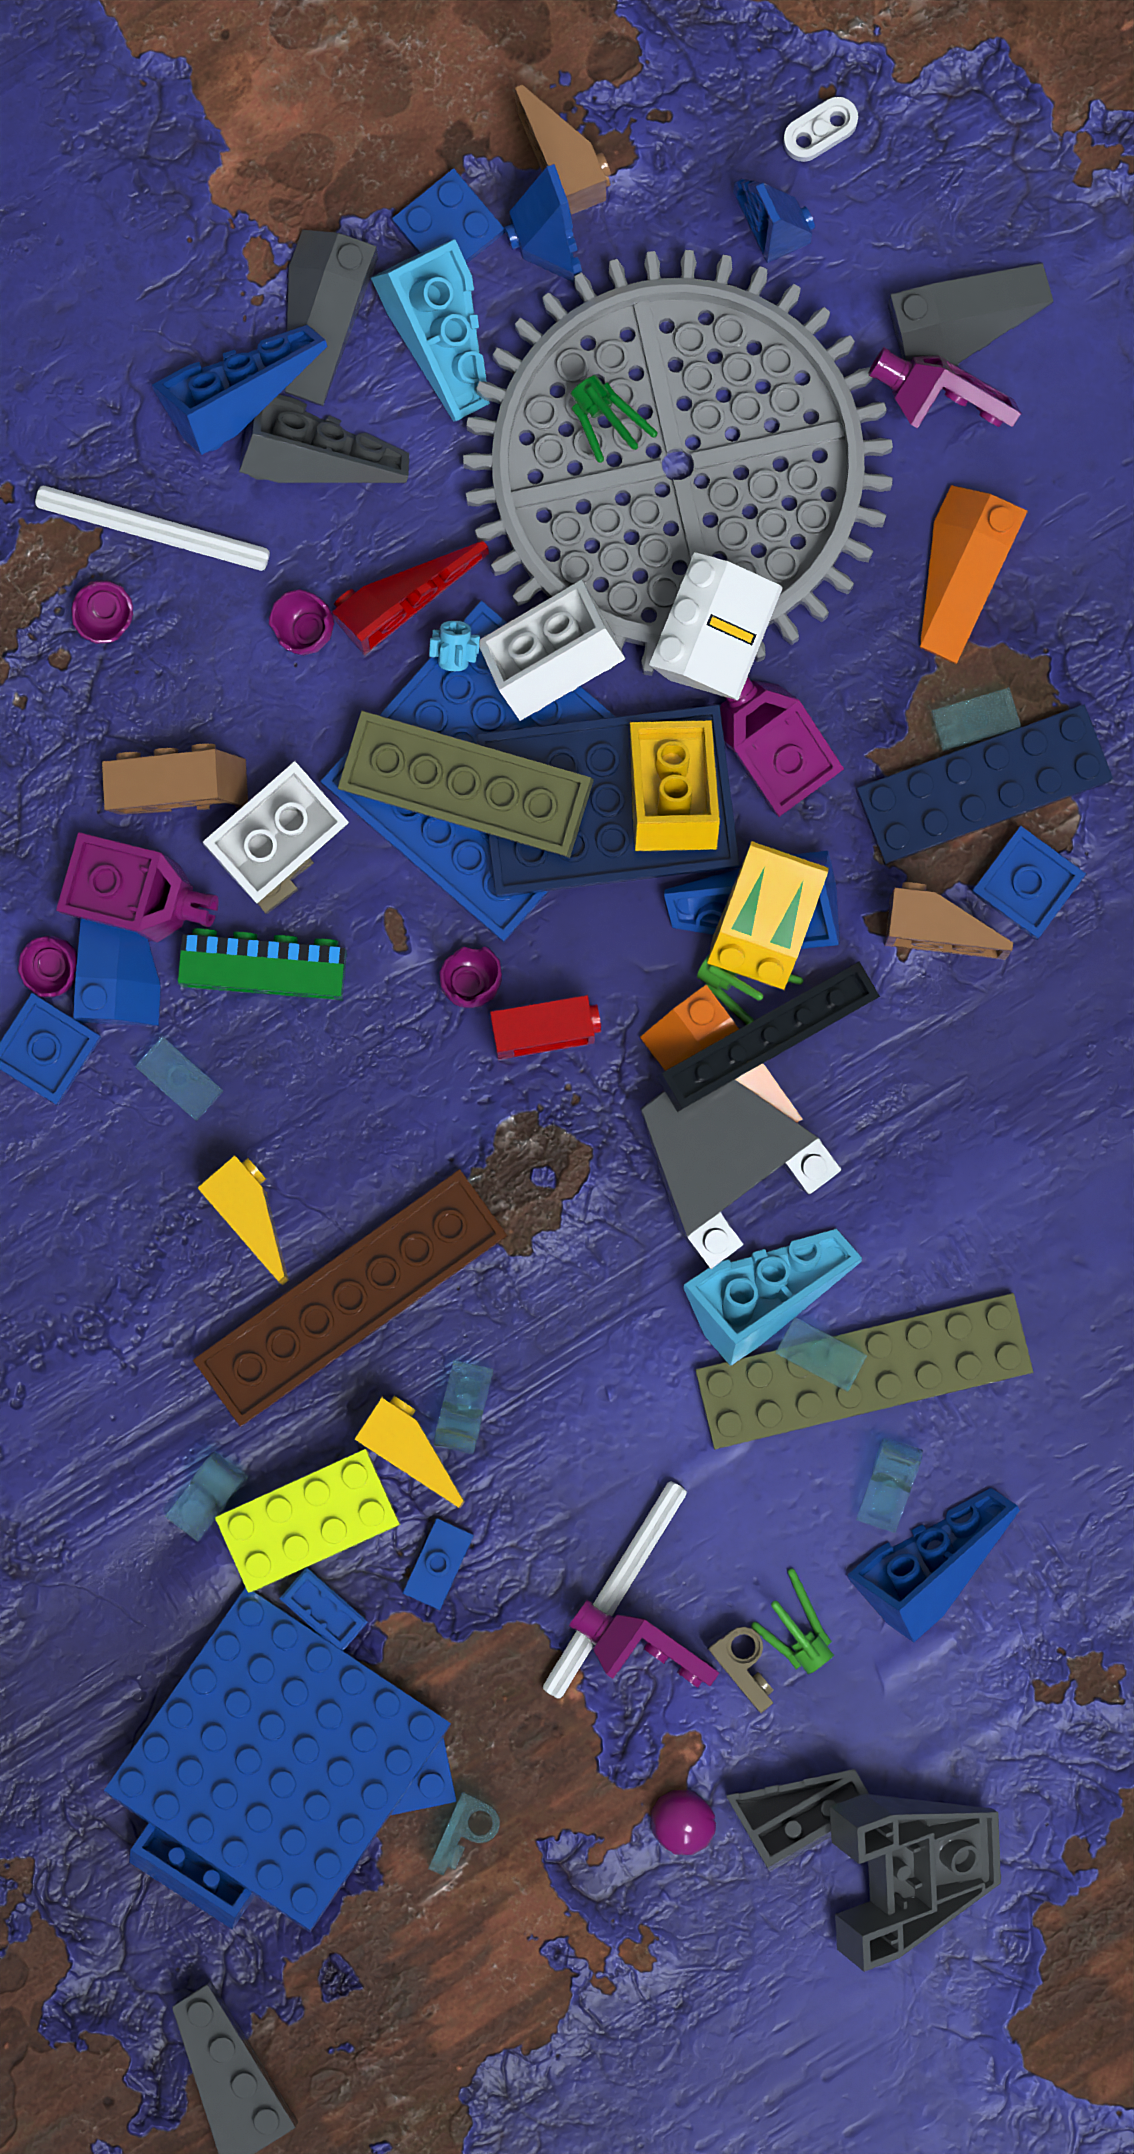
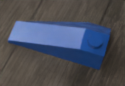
(773, 218)
(544, 226)
(223, 398)
(700, 904)
(115, 977)
(926, 1573)

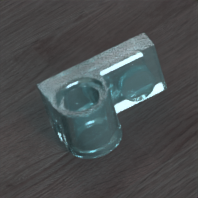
(463, 1407)
(889, 1484)
(206, 1495)
(449, 1850)

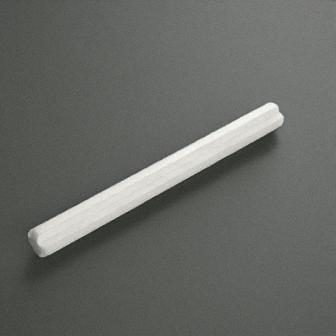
(152, 528)
(617, 1584)

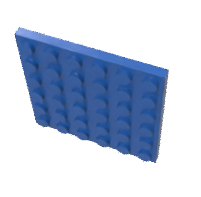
(460, 707)
(277, 1759)

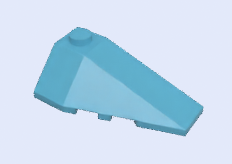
(435, 317)
(756, 1296)

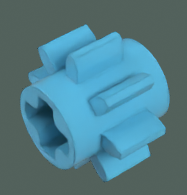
(454, 645)

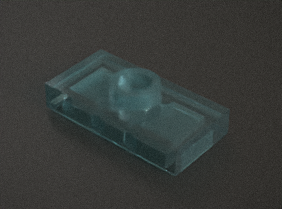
(975, 719)
(179, 1078)
(821, 1354)

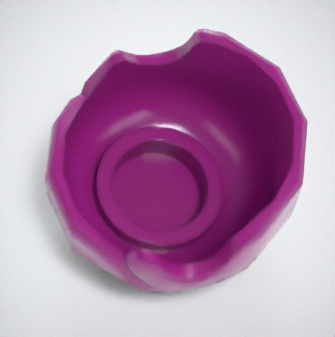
(102, 611)
(301, 622)
(48, 966)
(470, 977)
(683, 1822)

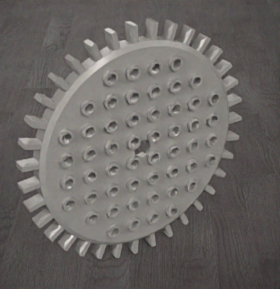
(738, 321)

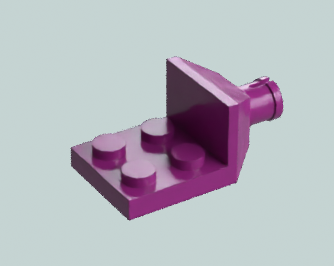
(921, 380)
(777, 744)
(131, 889)
(620, 1635)

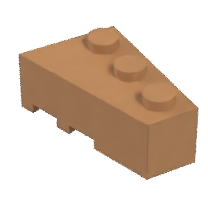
(174, 780)

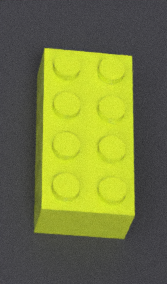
(307, 1521)

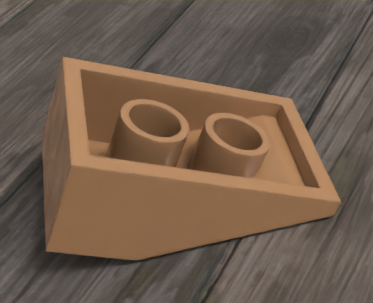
(558, 143)
(934, 924)

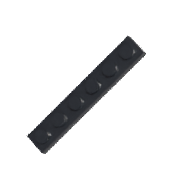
(767, 1036)

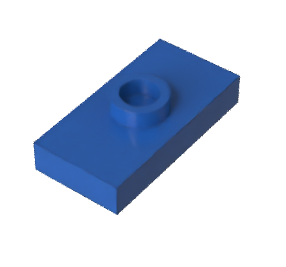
(438, 1564)
(323, 1609)

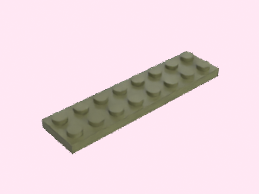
(902, 1365)

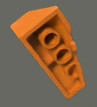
(966, 556)
(697, 1025)

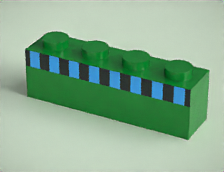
(262, 966)

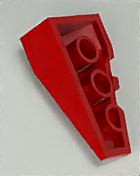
(390, 602)

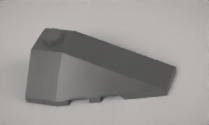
(325, 293)
(966, 312)
(299, 447)

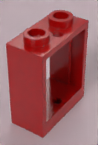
(545, 1027)

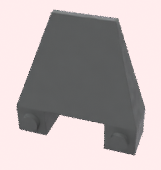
(721, 1152)
(923, 1870)

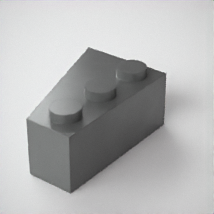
(793, 1816)

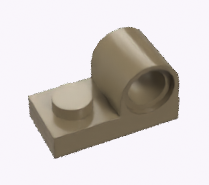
(754, 1686)

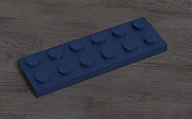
(984, 784)

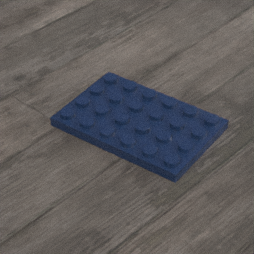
(605, 838)

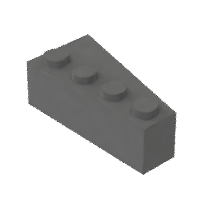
(232, 2082)

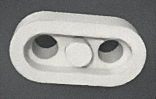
(819, 130)

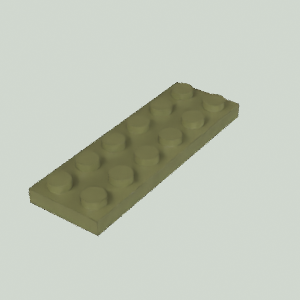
(466, 784)

